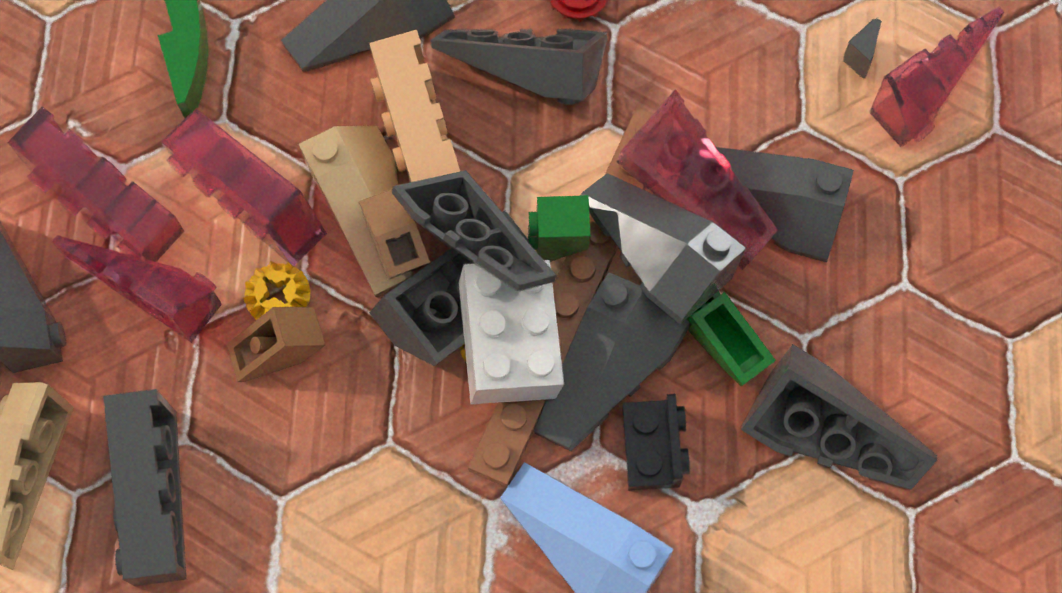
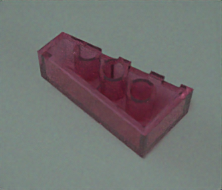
(244, 186)
(94, 188)

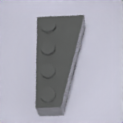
(146, 487)

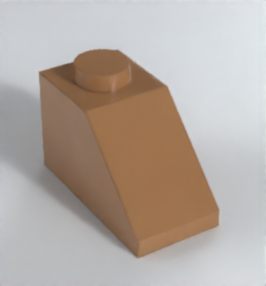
(275, 342)

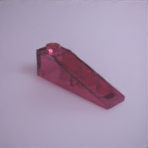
(925, 82)
(161, 290)

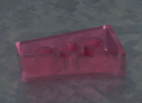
(686, 169)

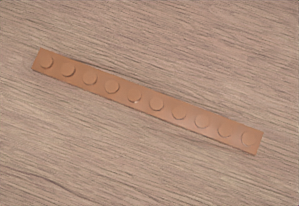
(573, 290)

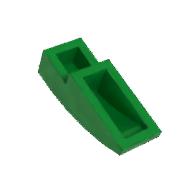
(186, 52)
(729, 338)

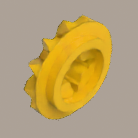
(296, 292)

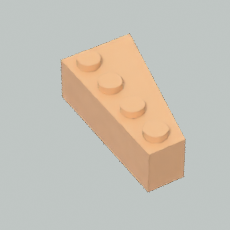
(412, 110)

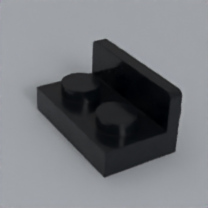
(654, 444)

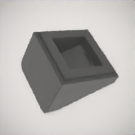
(862, 47)

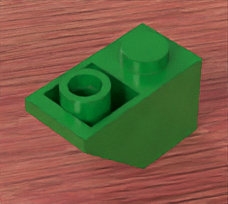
(559, 226)

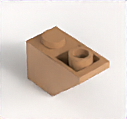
(394, 235)

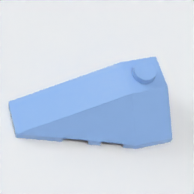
(582, 538)

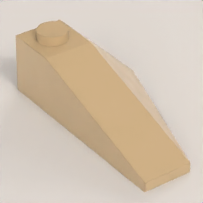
(347, 168)
(30, 435)

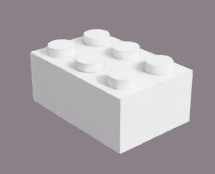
(509, 339)

